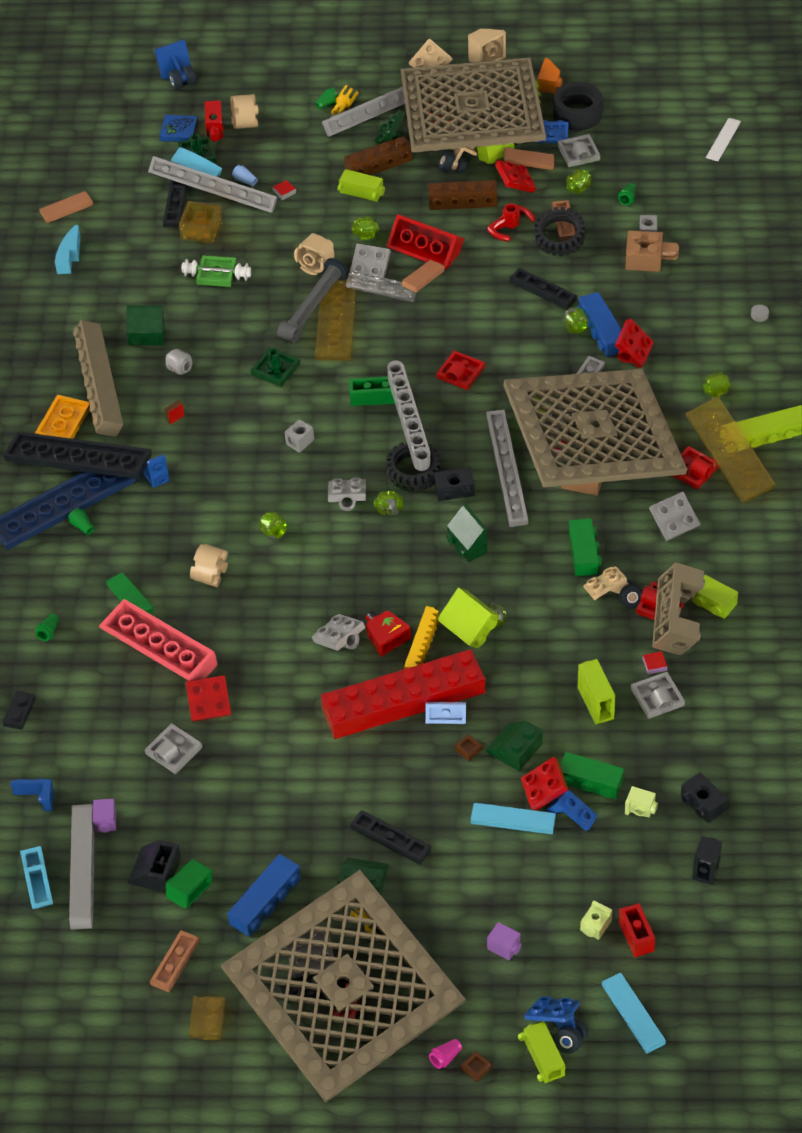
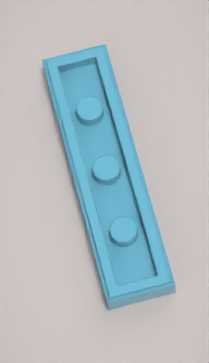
(513, 818)
(633, 1013)

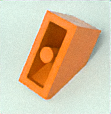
(549, 77)

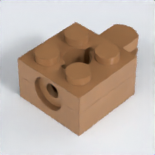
(647, 249)

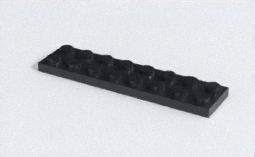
(78, 455)

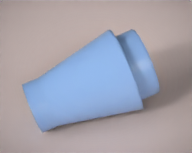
(243, 175)

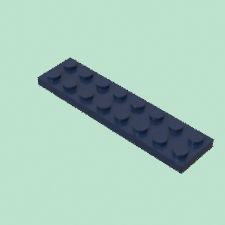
(56, 505)

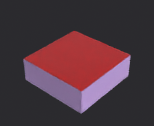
(654, 662)

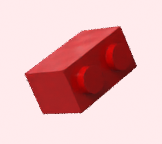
(636, 930)

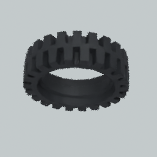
(560, 215)
(411, 481)

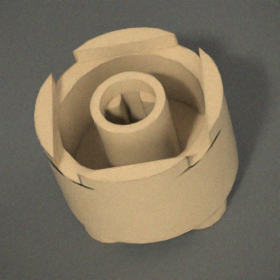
(244, 111)
(313, 253)
(209, 565)

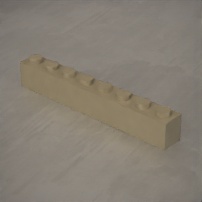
(98, 378)

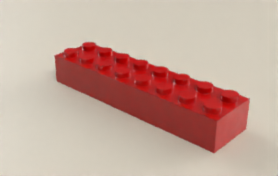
(402, 693)

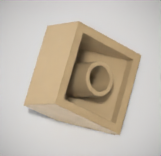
(487, 45)

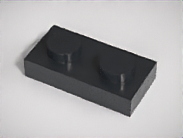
(19, 710)

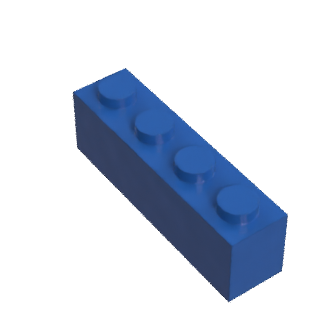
(601, 322)
(264, 895)

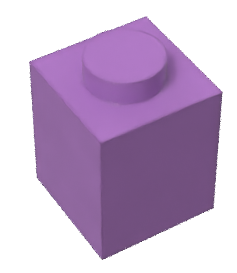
(104, 815)
(504, 941)

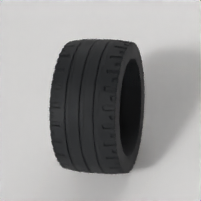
(578, 93)

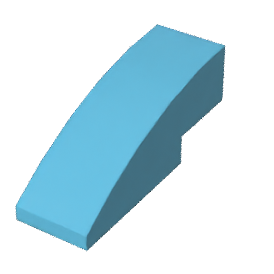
(196, 162)
(68, 251)
(36, 877)

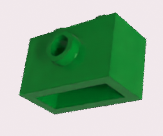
(188, 884)

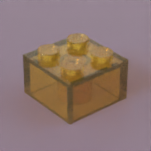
(200, 222)

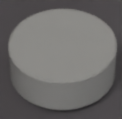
(759, 313)

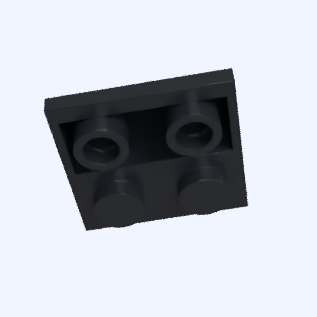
(155, 865)

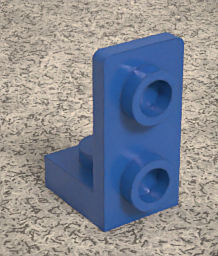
(157, 471)
(42, 787)
(574, 809)

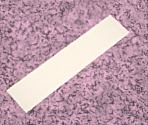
(723, 139)

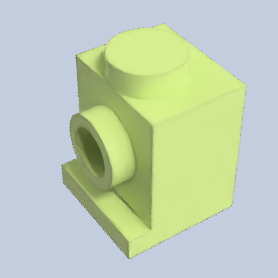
(640, 802)
(596, 920)

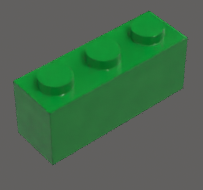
(370, 391)
(584, 547)
(592, 775)

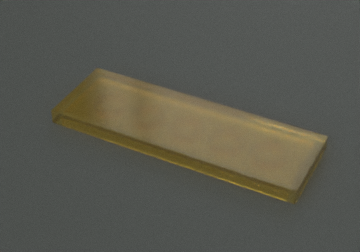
(336, 323)
(730, 450)

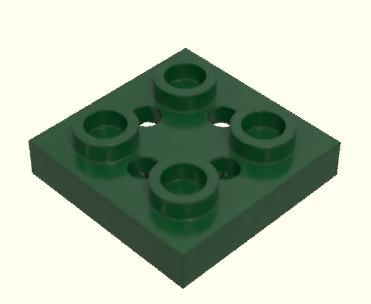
(389, 130)
(199, 146)
(274, 362)

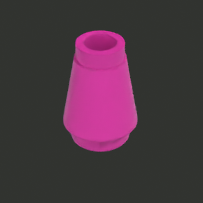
(444, 1054)

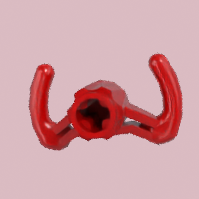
(509, 219)

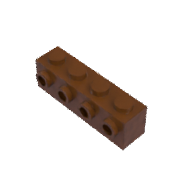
(380, 157)
(462, 195)

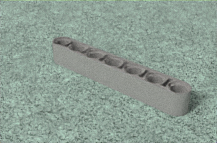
(409, 415)
(82, 867)

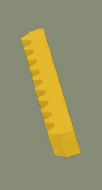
(423, 638)

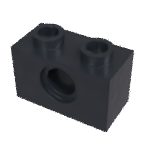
(454, 484)
(714, 800)
(707, 860)

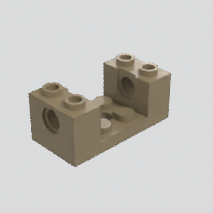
(671, 631)

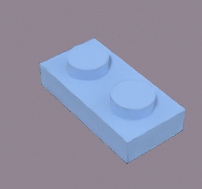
(446, 712)

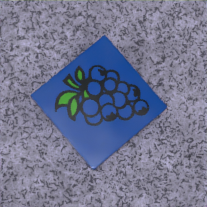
(178, 128)

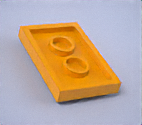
(64, 417)

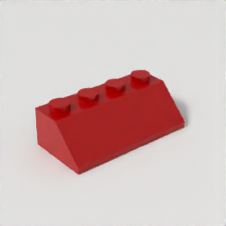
(424, 241)

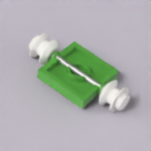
(216, 270)

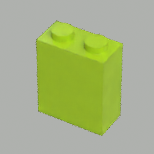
(468, 618)
(596, 691)

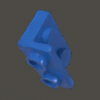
(555, 131)

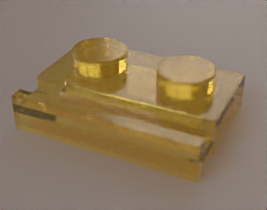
(207, 1017)

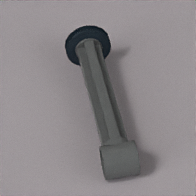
(291, 329)

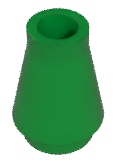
(327, 98)
(627, 195)
(80, 520)
(46, 628)

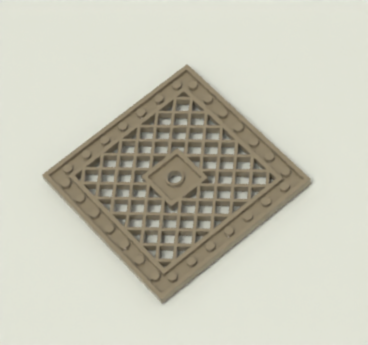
(472, 105)
(552, 472)
(361, 1061)

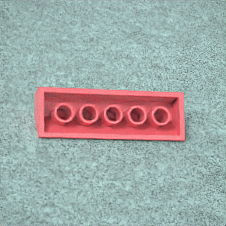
(160, 641)

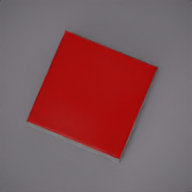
(284, 190)

